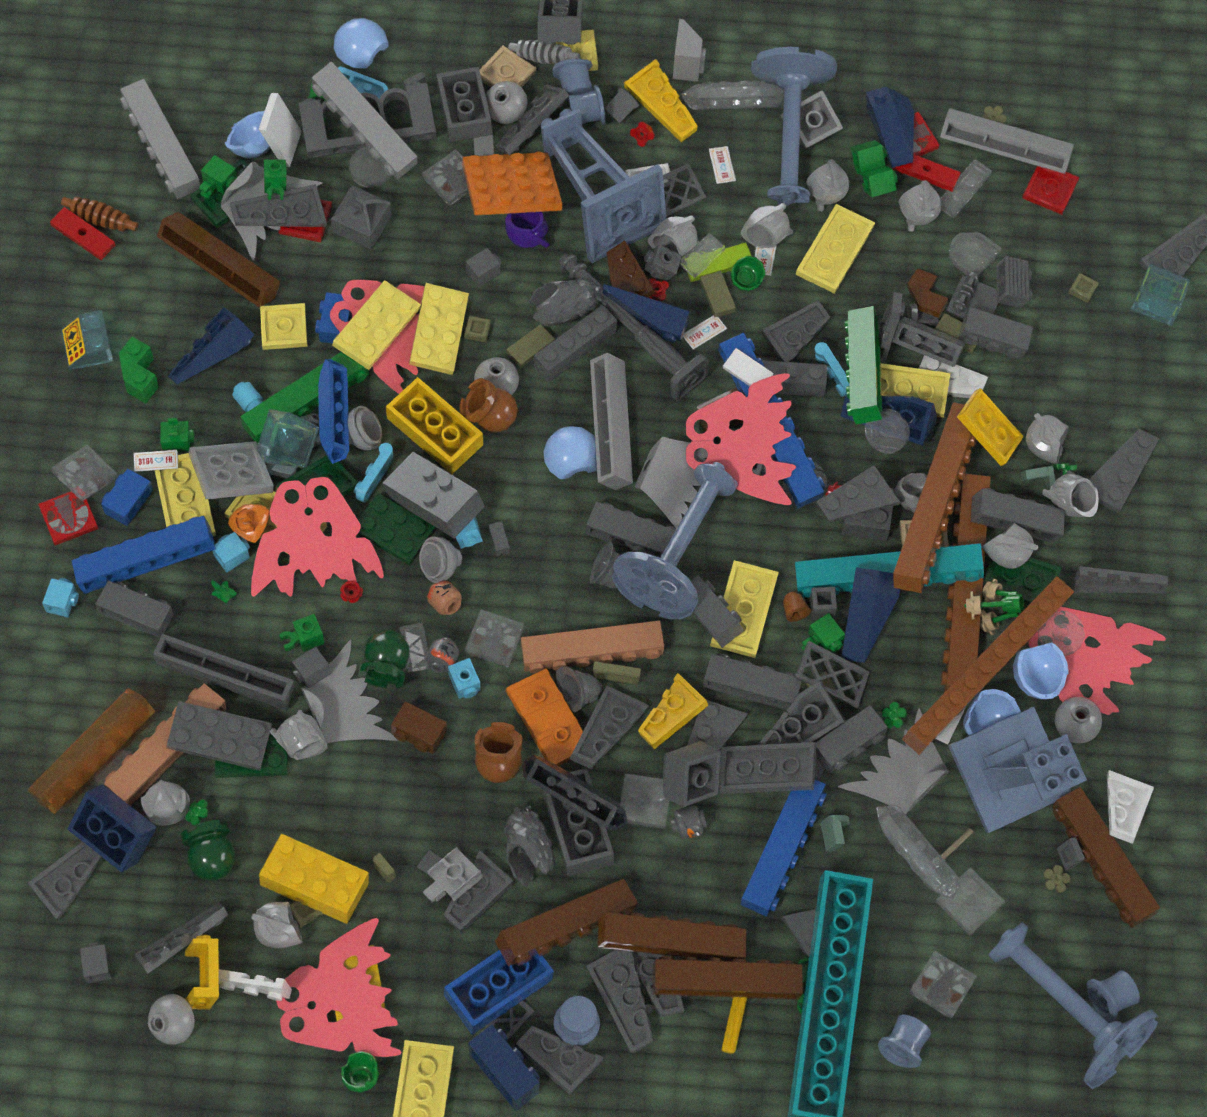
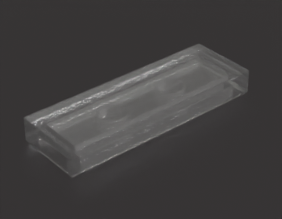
(966, 187)

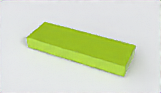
(725, 261)

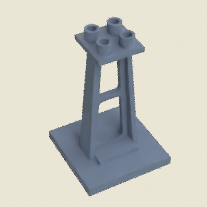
(619, 213)
(1015, 768)

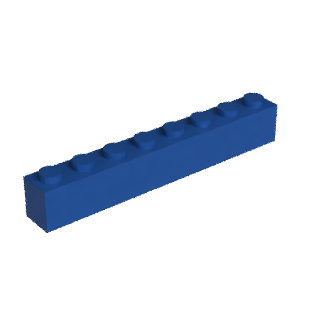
(803, 482)

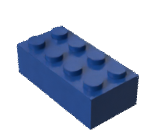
(495, 988)

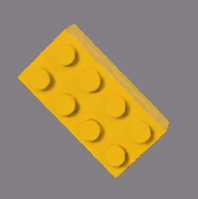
(434, 425)
(314, 878)

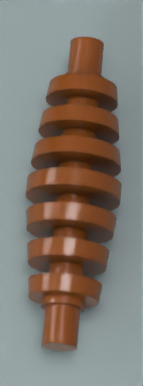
(100, 214)

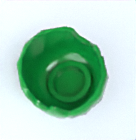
(747, 273)
(360, 1072)

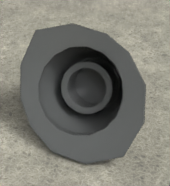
(603, 566)
(577, 687)

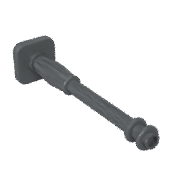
(685, 374)

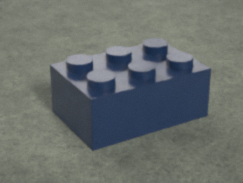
(111, 828)
(504, 1067)

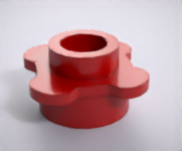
(646, 130)
(662, 286)

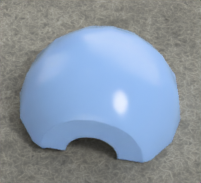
(359, 42)
(246, 138)
(570, 451)
(1041, 671)
(988, 709)

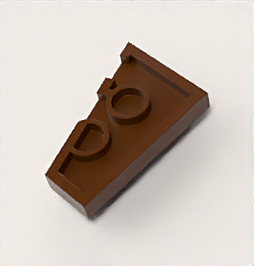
(627, 272)

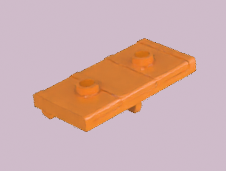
(546, 716)

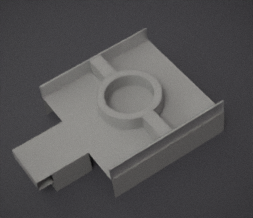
(452, 874)

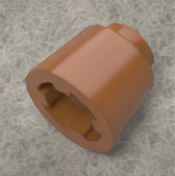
(795, 607)

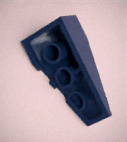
(893, 122)
(660, 317)
(223, 338)
(917, 412)
(869, 609)

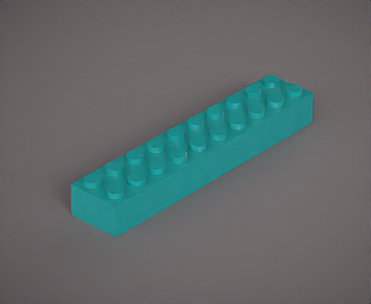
(830, 996)

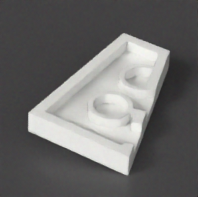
(1126, 805)

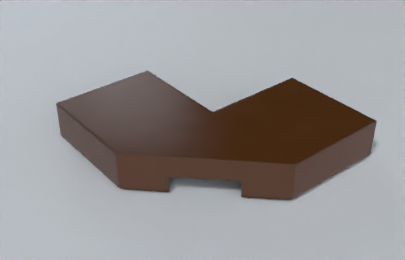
(926, 301)

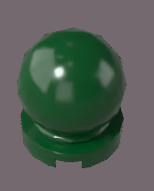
(385, 658)
(209, 853)

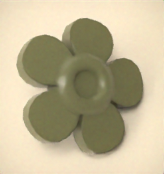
(994, 115)
(1055, 879)

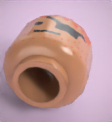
(444, 597)

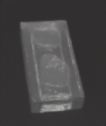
(702, 255)

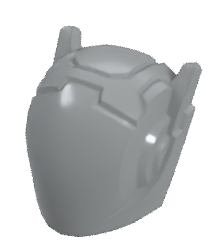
(828, 184)
(920, 205)
(767, 226)
(675, 233)
(1046, 437)
(1074, 495)
(1011, 547)
(300, 736)
(276, 926)

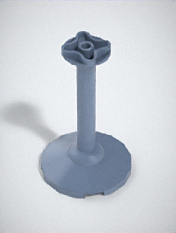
(792, 73)
(656, 580)
(1111, 1039)

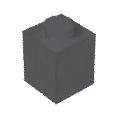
(483, 267)
(822, 602)
(311, 668)
(95, 963)

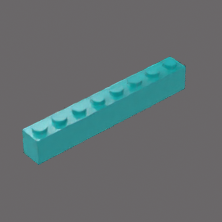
(951, 565)

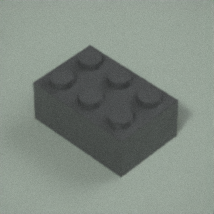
(560, 21)
(464, 104)

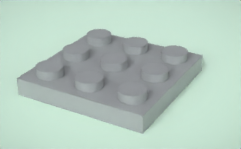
(230, 470)

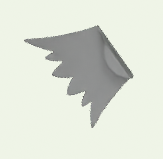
(249, 185)
(669, 477)
(340, 708)
(903, 777)

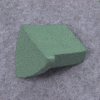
(1046, 472)
(832, 831)

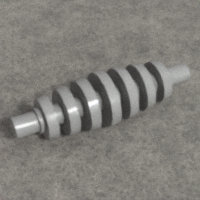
(542, 52)

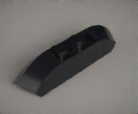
(574, 792)

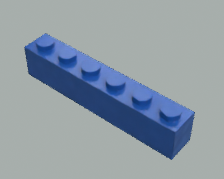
(143, 554)
(781, 849)

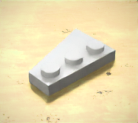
(962, 380)
(260, 984)

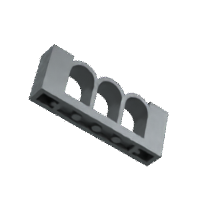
(415, 97)

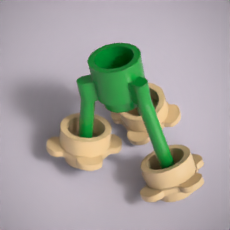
(993, 591)

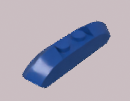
(333, 410)

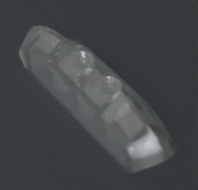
(733, 95)
(917, 851)

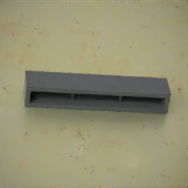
(224, 672)

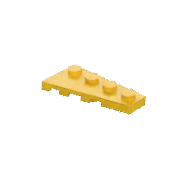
(656, 94)

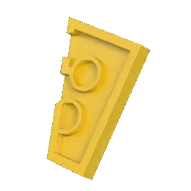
(673, 712)

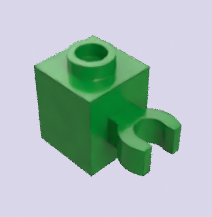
(216, 175)
(275, 177)
(176, 435)
(306, 633)
(825, 634)

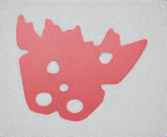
(400, 349)
(749, 444)
(305, 542)
(1105, 663)
(344, 991)

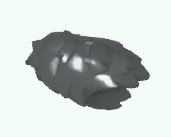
(564, 301)
(527, 845)

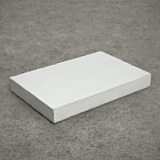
(280, 129)

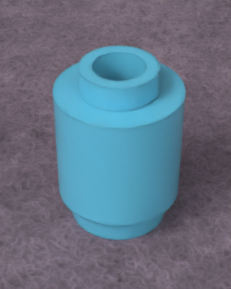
(246, 396)

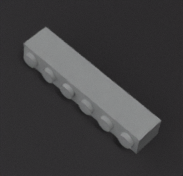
(364, 121)
(160, 138)
(1006, 140)
(611, 421)

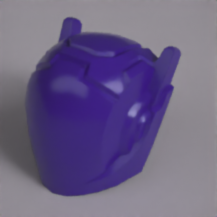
(527, 229)

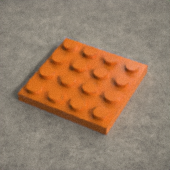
(511, 183)

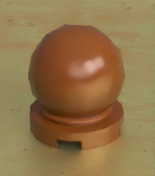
(489, 406)
(498, 752)

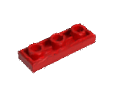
(932, 172)
(74, 227)

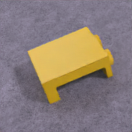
(207, 950)

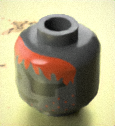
(442, 654)

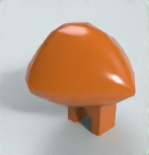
(249, 521)

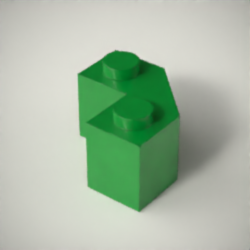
(870, 163)
(134, 361)

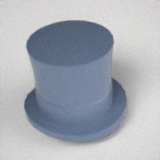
(573, 75)
(590, 105)
(1112, 995)
(577, 1021)
(905, 1042)

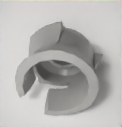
(165, 803)

